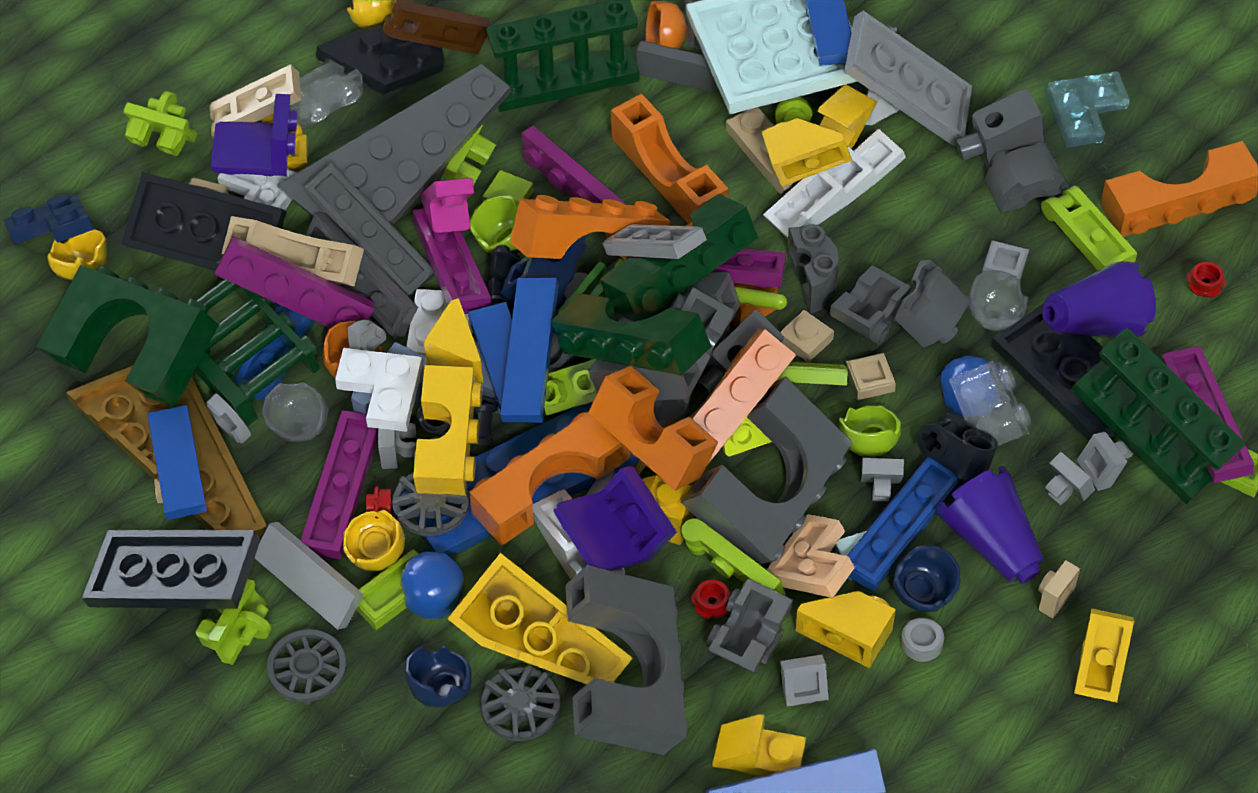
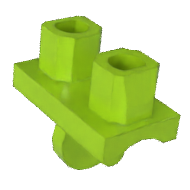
(173, 129)
(476, 148)
(569, 388)
(236, 626)

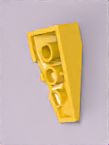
(527, 622)

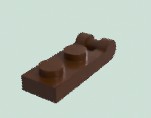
(436, 27)

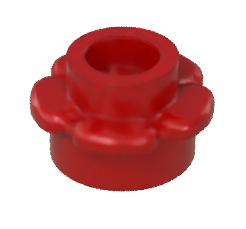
(1209, 273)
(379, 501)
(711, 590)

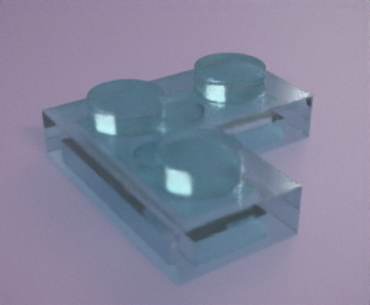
(1079, 101)

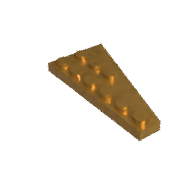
(123, 418)

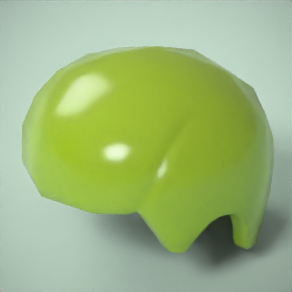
(494, 222)
(871, 430)

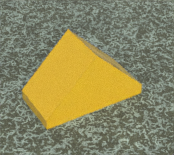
(452, 342)

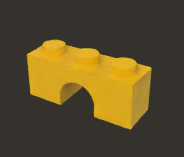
(445, 462)

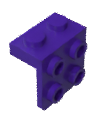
(256, 146)
(617, 524)

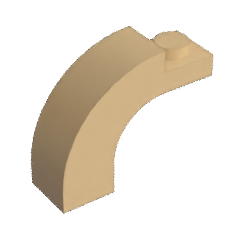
(324, 258)

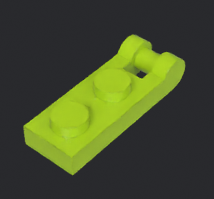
(1088, 228)
(726, 557)

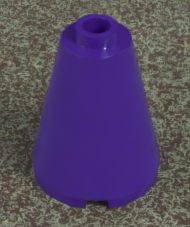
(1103, 303)
(995, 525)

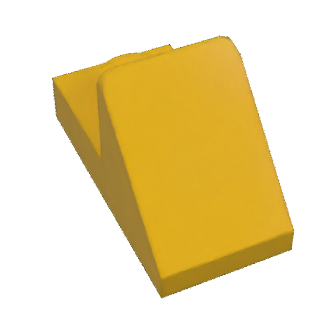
(847, 113)
(1104, 655)
(753, 750)

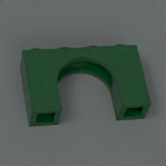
(100, 301)

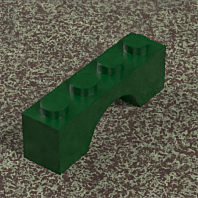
(648, 284)
(659, 343)

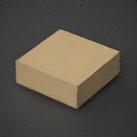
(870, 376)

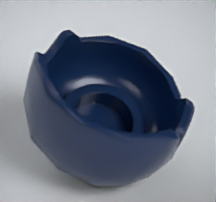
(927, 578)
(437, 676)

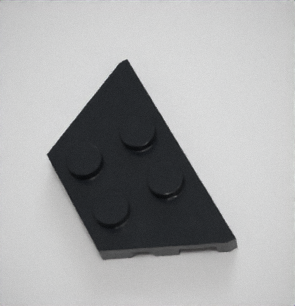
(383, 60)

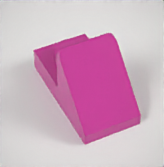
(447, 205)

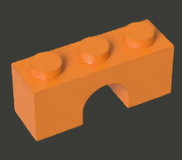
(627, 412)

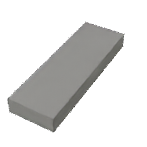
(654, 241)
(308, 575)

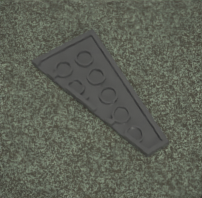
(409, 149)

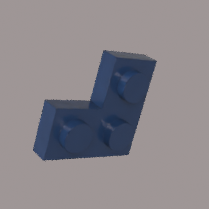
(61, 216)

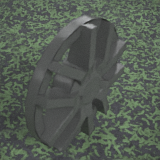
(427, 506)
(306, 666)
(520, 703)

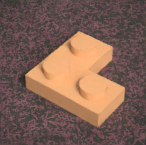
(808, 561)

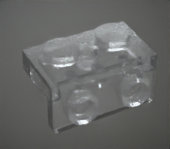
(325, 92)
(990, 403)

